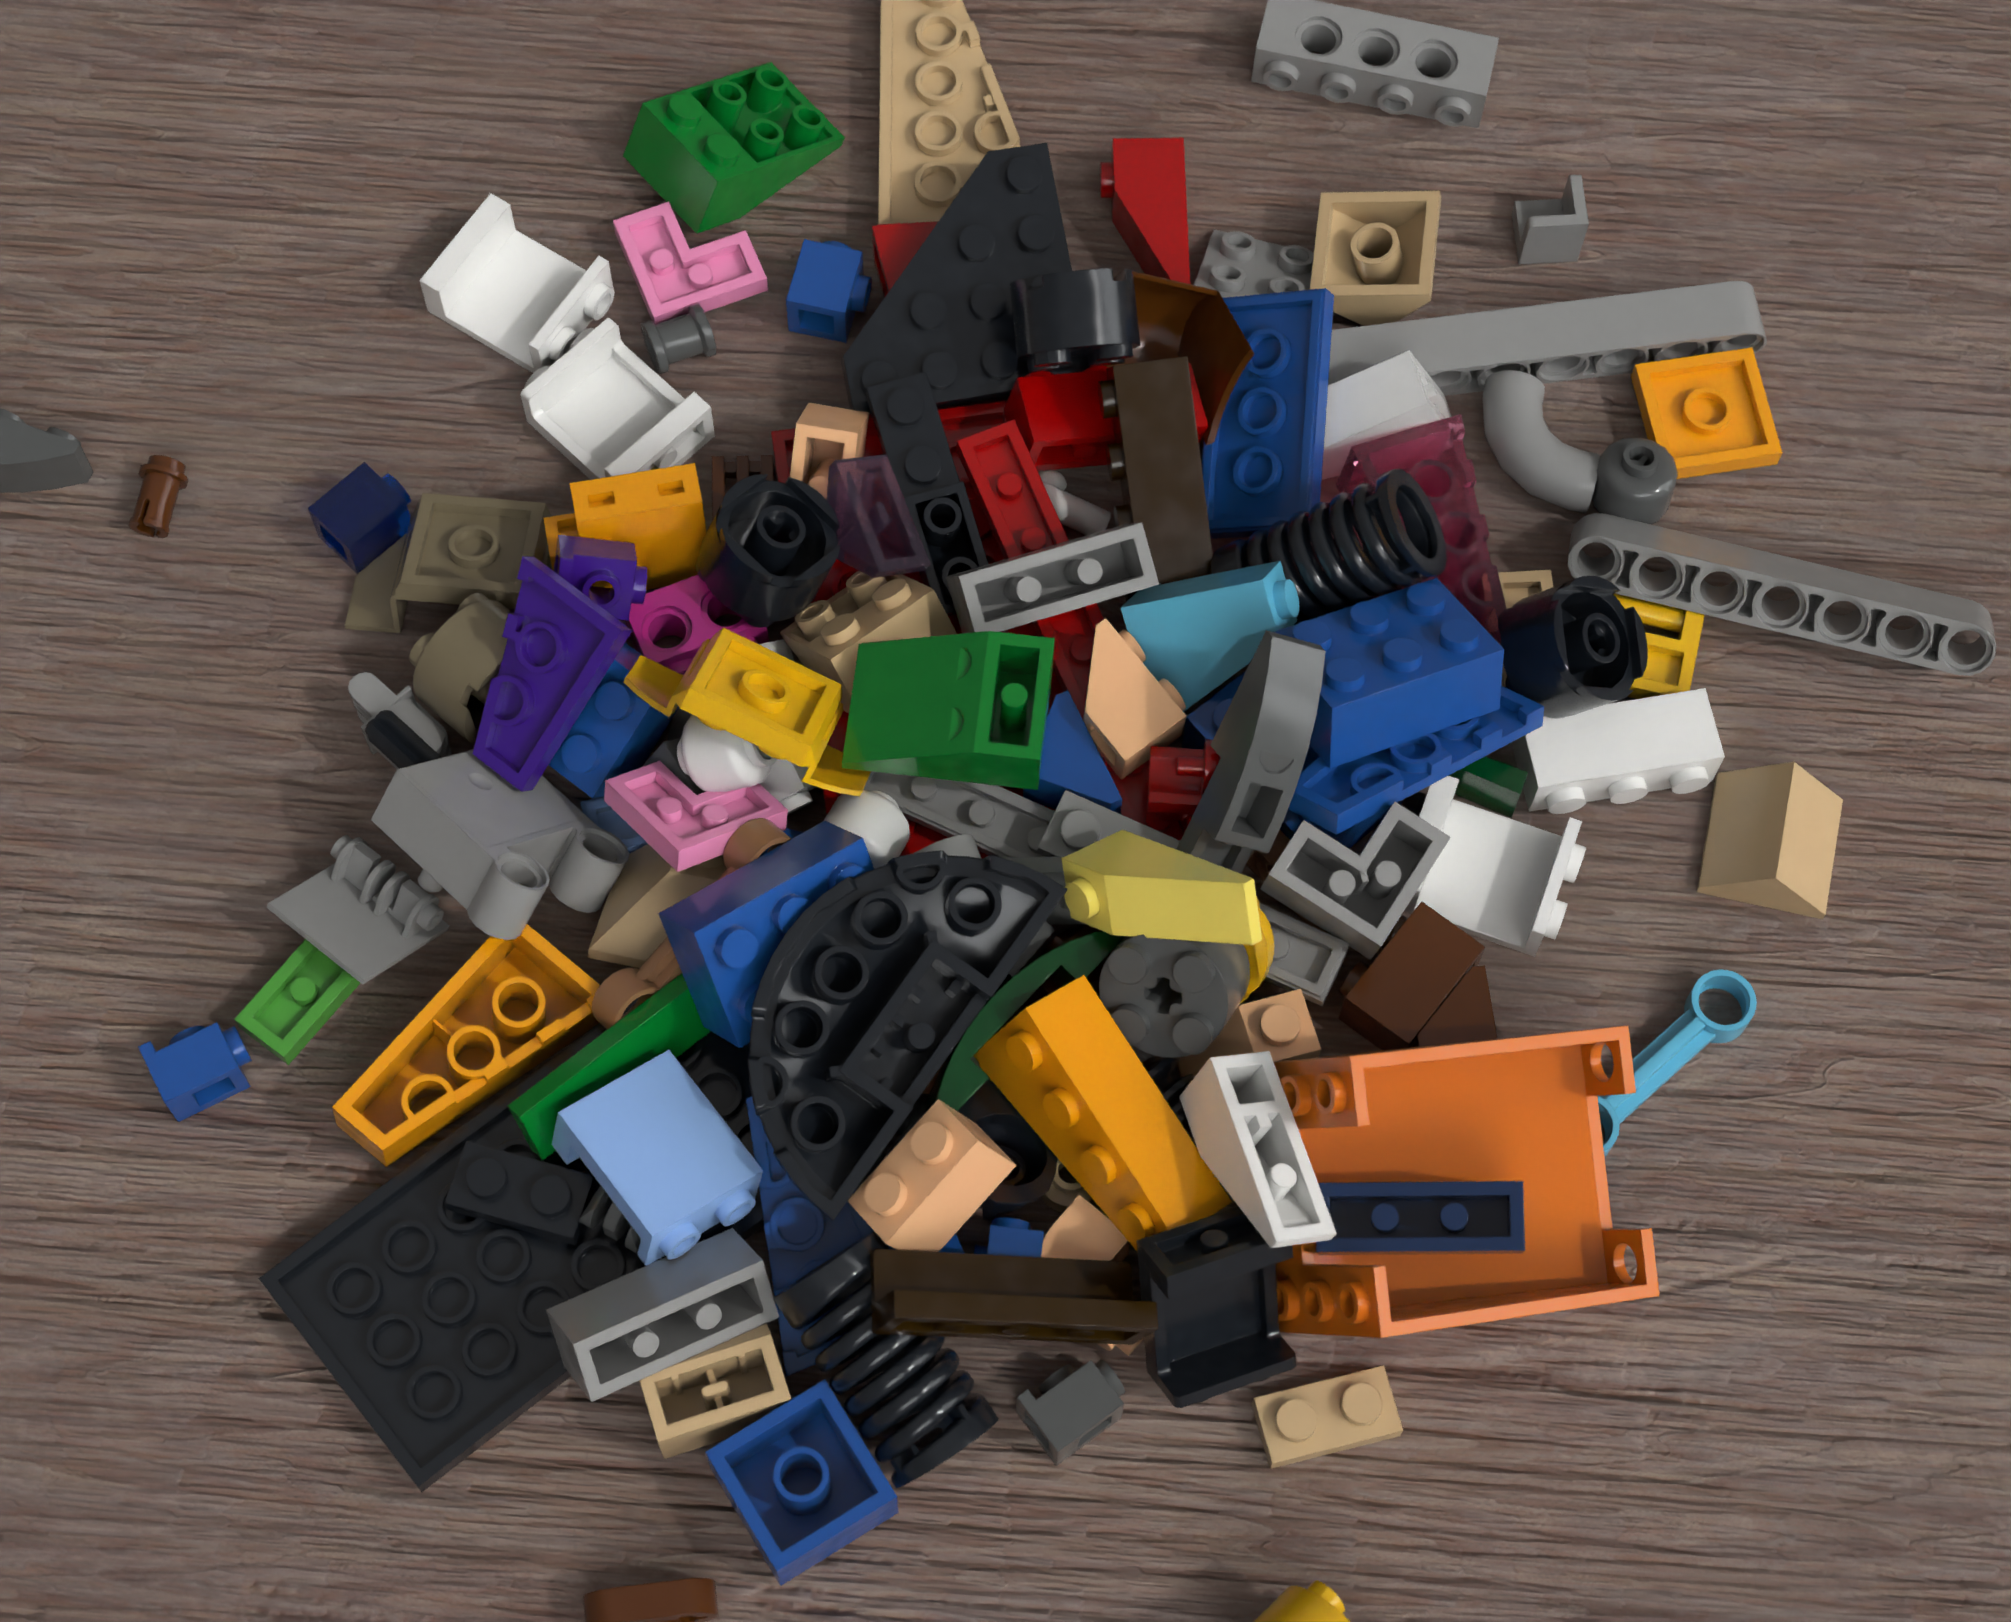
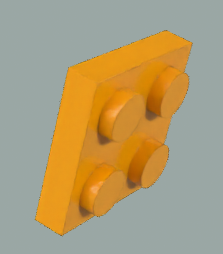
(1708, 412)

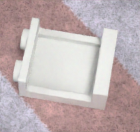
(613, 409)

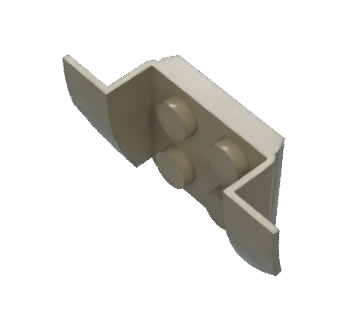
(448, 554)

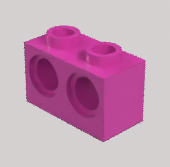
(683, 611)

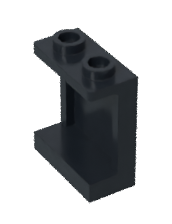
(1212, 1307)

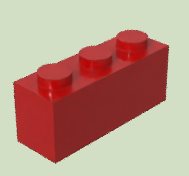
(1064, 419)

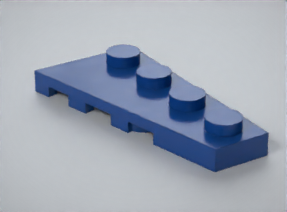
(1363, 787)
(796, 1237)

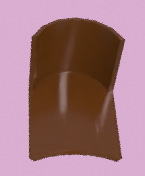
(1194, 323)

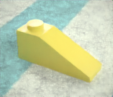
(1157, 891)

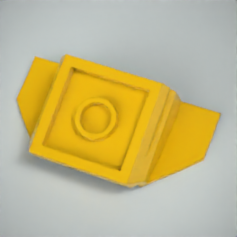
(759, 699)

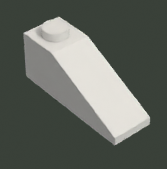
(1256, 1148)

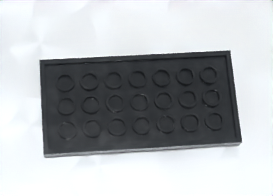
(444, 1314)

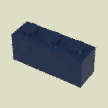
(1425, 1218)

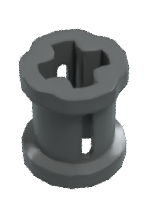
(678, 338)

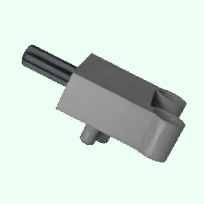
(488, 837)

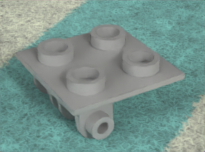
(1247, 266)
(361, 911)

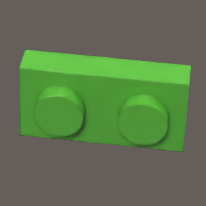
(296, 1002)

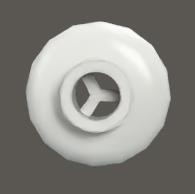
(720, 759)
(875, 819)

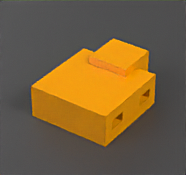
(650, 508)

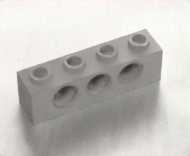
(1400, 47)

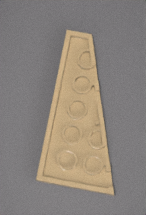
(935, 108)

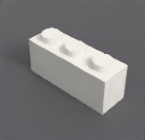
(1621, 752)

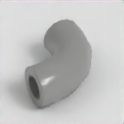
(1529, 449)

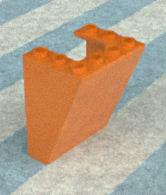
(1464, 1116)

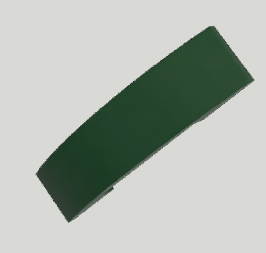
(959, 1074)

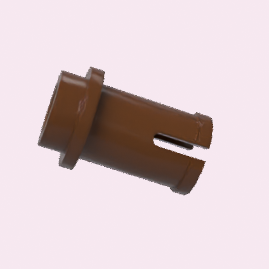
(158, 495)

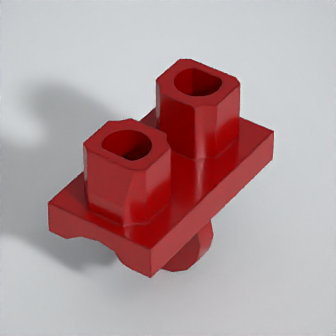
(1179, 779)

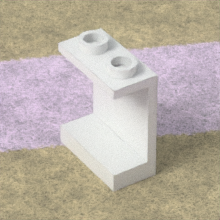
(514, 289)
(1496, 872)

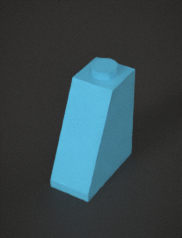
(1209, 625)

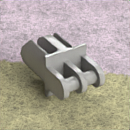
(373, 696)

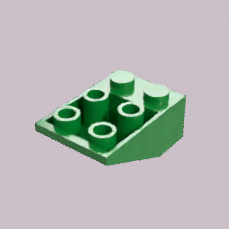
(728, 144)
(952, 708)

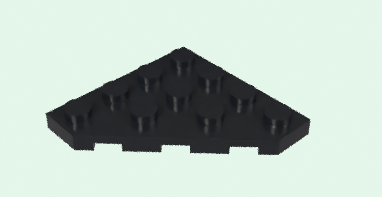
(954, 297)

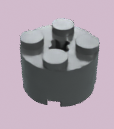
(1173, 993)

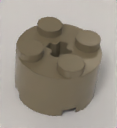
(459, 663)

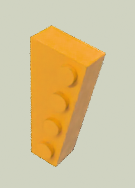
(474, 1037)
(1101, 1113)

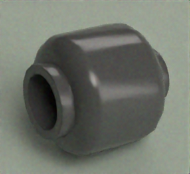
(1635, 480)

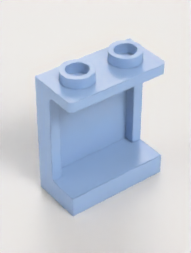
(661, 1156)

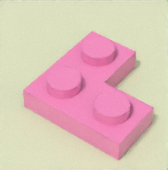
(677, 277)
(677, 821)

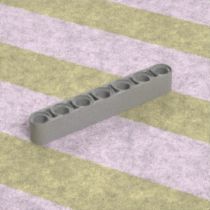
(1801, 615)

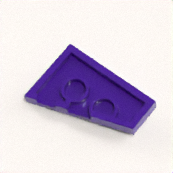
(549, 670)

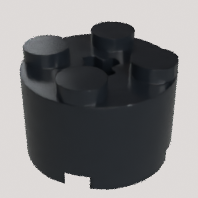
(1075, 317)
(769, 548)
(1573, 647)

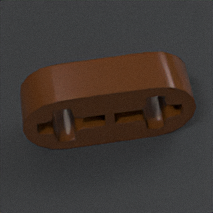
(654, 1602)

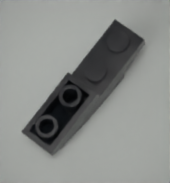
(928, 479)

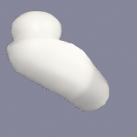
(1072, 510)

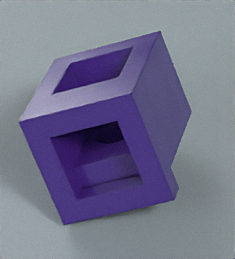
(590, 560)

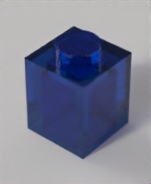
(362, 516)

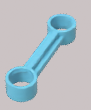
(1677, 1047)

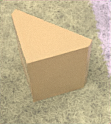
(1376, 252)
(1771, 839)

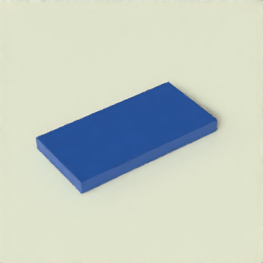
(1274, 423)

